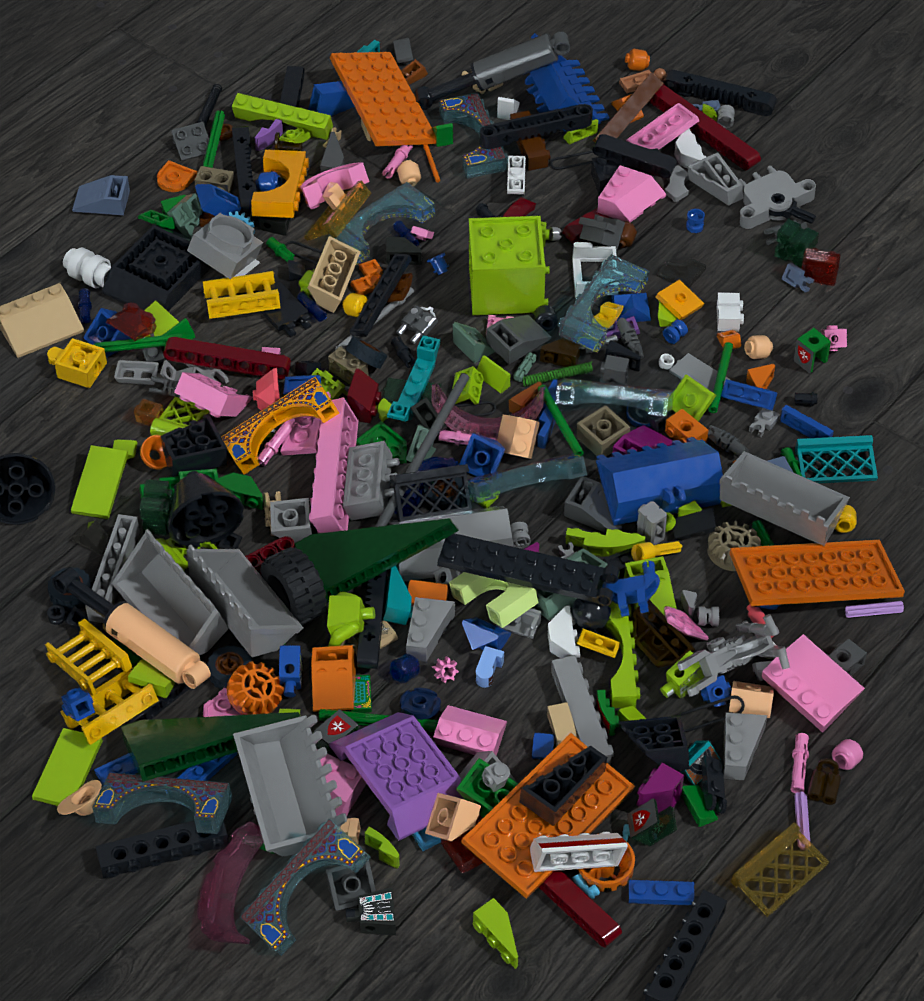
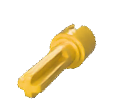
(648, 550)

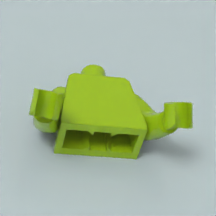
(346, 617)

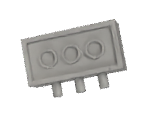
(368, 480)

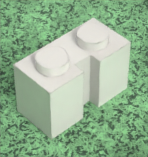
(728, 312)

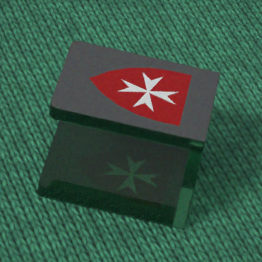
(335, 728)
(652, 824)

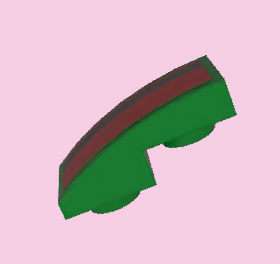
(608, 718)

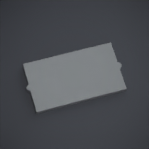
(695, 369)

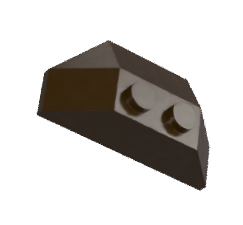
(658, 638)

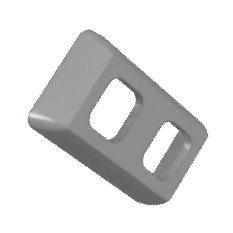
(138, 369)

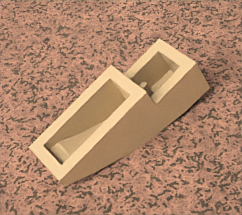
(560, 722)

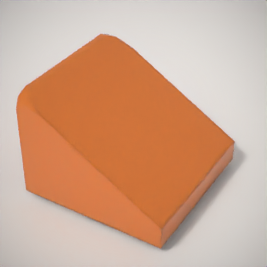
(730, 336)

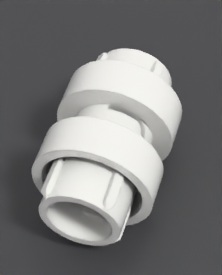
(87, 267)

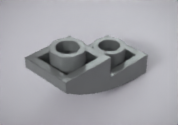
(403, 51)

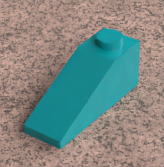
(397, 599)

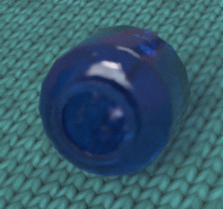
(404, 668)

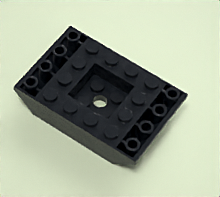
(142, 280)

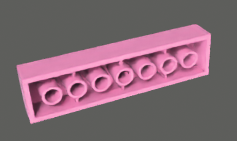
(331, 468)

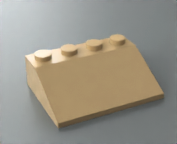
(39, 320)

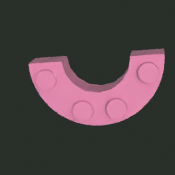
(344, 175)

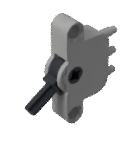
(775, 198)

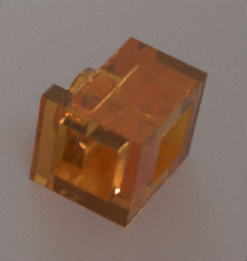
(148, 411)

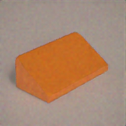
(427, 590)

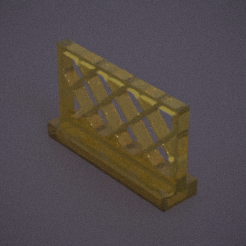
(334, 221)
(764, 859)

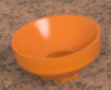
(150, 444)

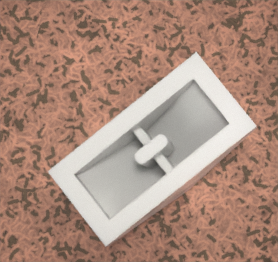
(506, 107)

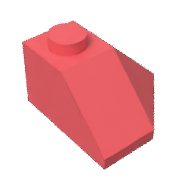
(267, 390)

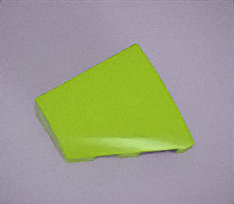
(147, 674)

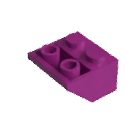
(663, 786)

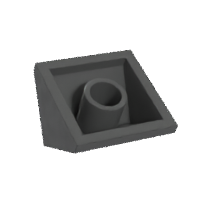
(347, 885)

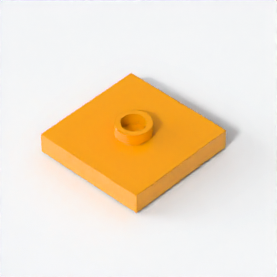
(679, 300)

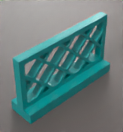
(817, 446)

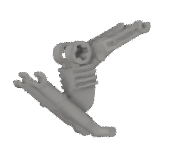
(735, 651)

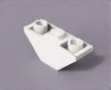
(687, 149)
(516, 175)
(562, 636)

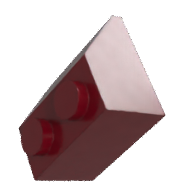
(363, 396)

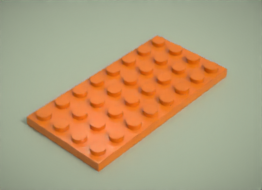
(383, 98)
(816, 572)
(509, 828)

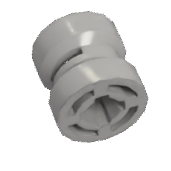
(726, 116)
(520, 535)
(713, 616)

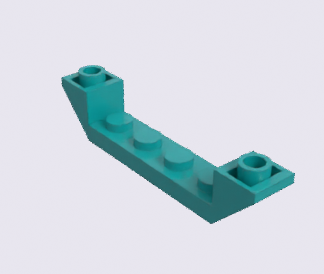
(417, 380)

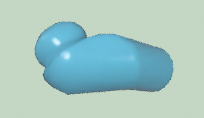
(591, 891)

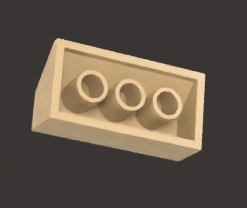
(332, 273)

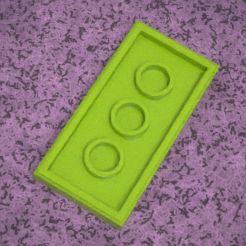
(99, 482)
(66, 767)

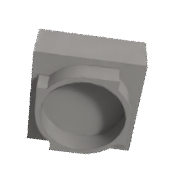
(225, 245)

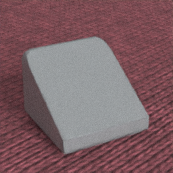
(688, 602)

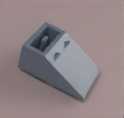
(103, 196)

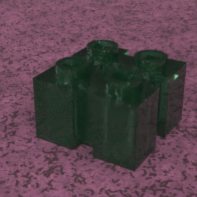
(794, 241)
(156, 506)

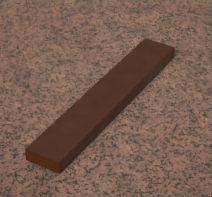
(631, 107)

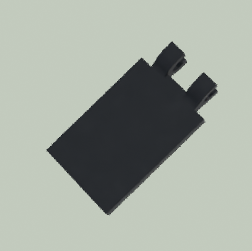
(289, 313)

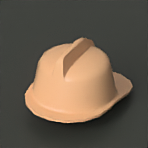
(81, 800)

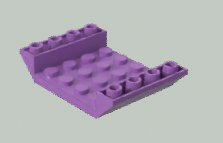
(400, 769)

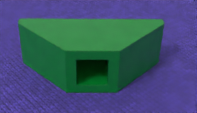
(243, 488)

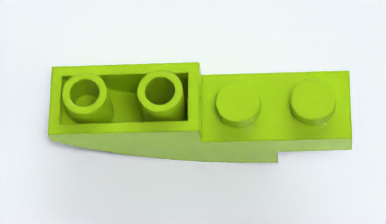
(603, 545)

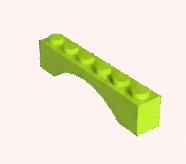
(254, 108)
(623, 684)

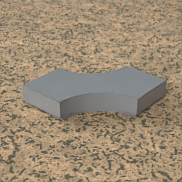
(676, 189)

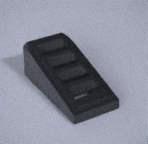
(618, 350)

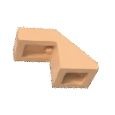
(333, 195)

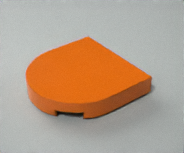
(175, 177)

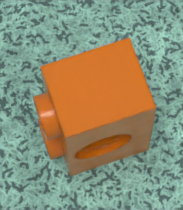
(683, 426)

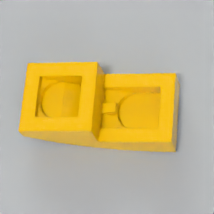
(608, 314)

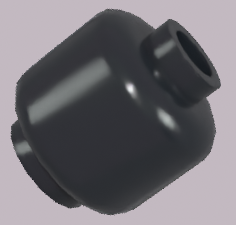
(546, 317)

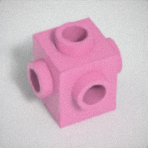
(839, 335)

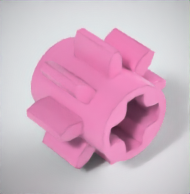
(450, 666)

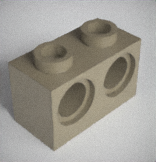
(220, 178)
(344, 364)

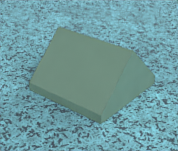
(470, 342)

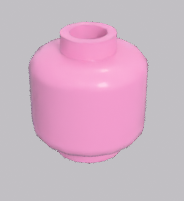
(847, 754)

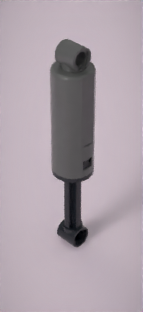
(501, 67)

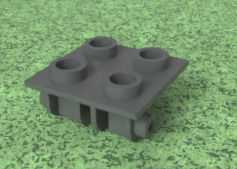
(191, 140)

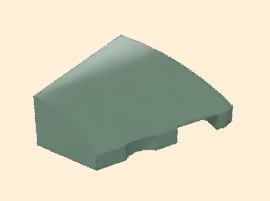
(186, 214)

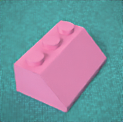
(469, 731)

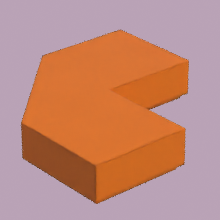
(371, 272)

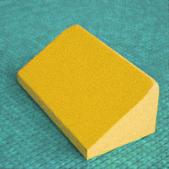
(598, 643)

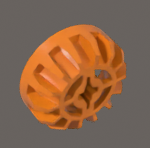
(254, 697)
(626, 871)

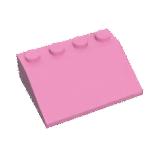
(813, 683)

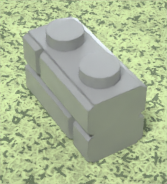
(651, 522)

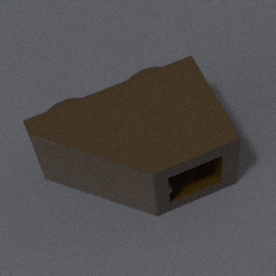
(561, 352)

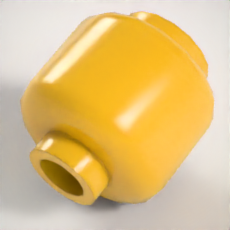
(354, 304)
(847, 520)

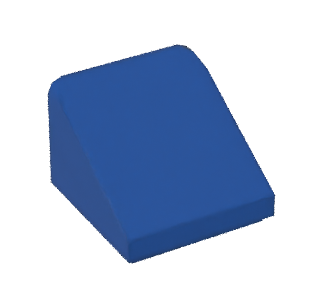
(542, 745)

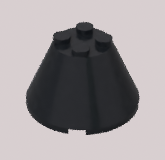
(25, 488)
(203, 511)

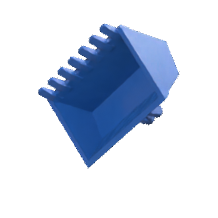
(662, 475)

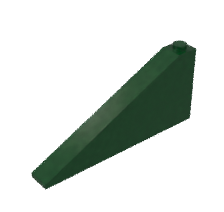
(358, 555)
(180, 743)

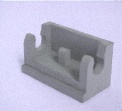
(526, 624)

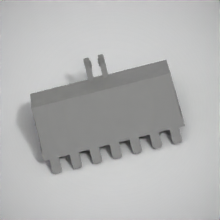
(782, 497)
(485, 524)
(168, 596)
(242, 599)
(288, 782)

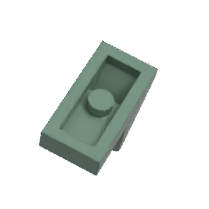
(420, 435)

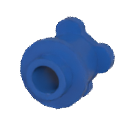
(439, 263)

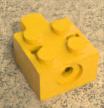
(78, 362)

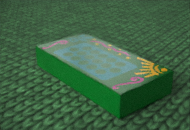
(362, 698)

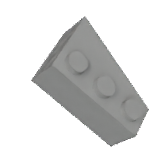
(716, 178)
(427, 625)
(741, 740)

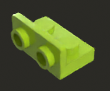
(329, 385)
(473, 387)

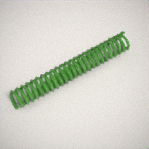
(558, 374)

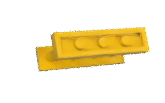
(243, 303)
(97, 641)
(111, 693)

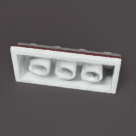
(577, 852)

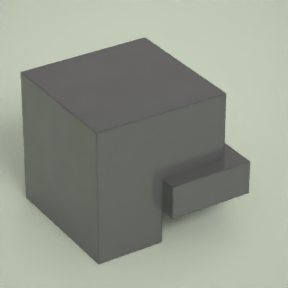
(602, 230)

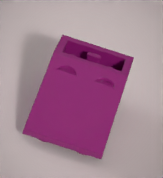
(639, 438)

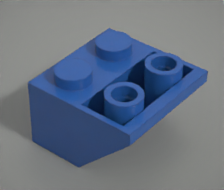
(216, 201)

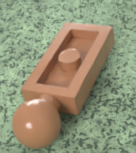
(632, 82)

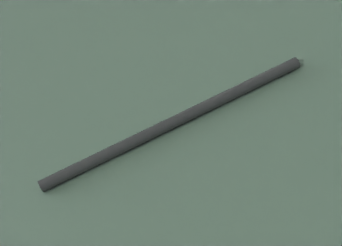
(426, 444)

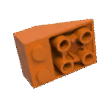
(333, 677)

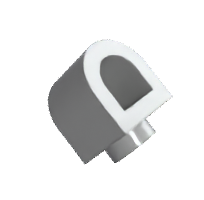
(496, 775)

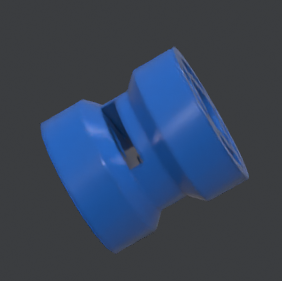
(695, 220)
(675, 331)

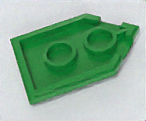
(382, 432)

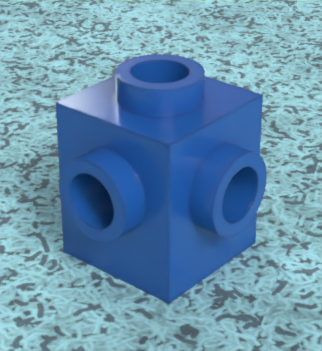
(723, 691)
(77, 704)

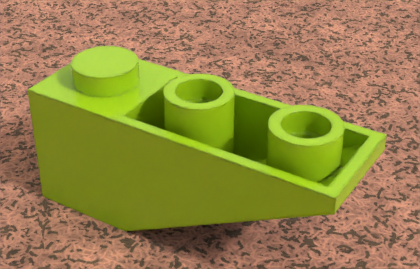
(495, 925)

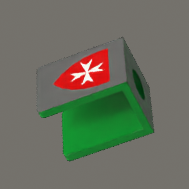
(806, 351)

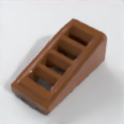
(416, 70)
(523, 398)

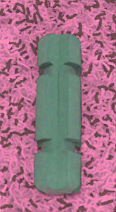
(524, 367)

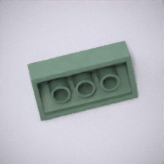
(551, 603)

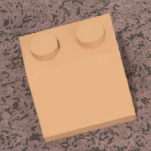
(518, 435)
(756, 698)
(451, 817)

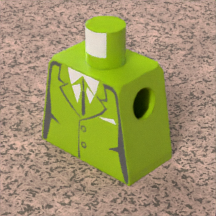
(679, 681)

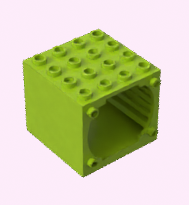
(506, 265)

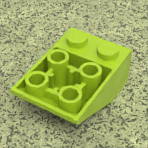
(664, 593)

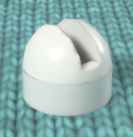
(670, 361)

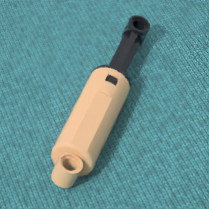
(138, 633)

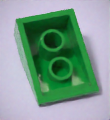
(474, 789)

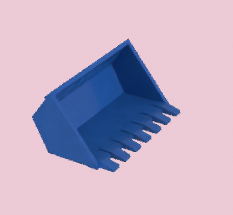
(560, 88)

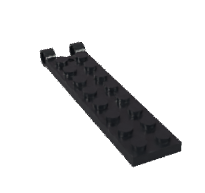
(528, 568)

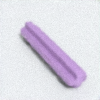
(874, 609)
(802, 819)

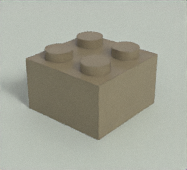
(601, 431)

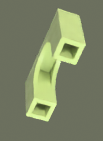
(504, 608)

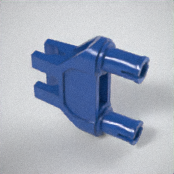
(635, 589)

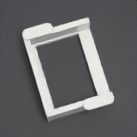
(588, 253)

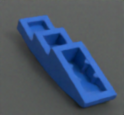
(546, 419)

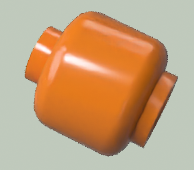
(637, 59)

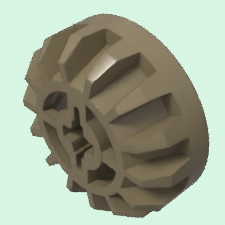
(732, 537)

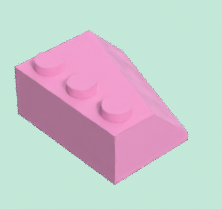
(629, 194)
(209, 395)
(348, 782)

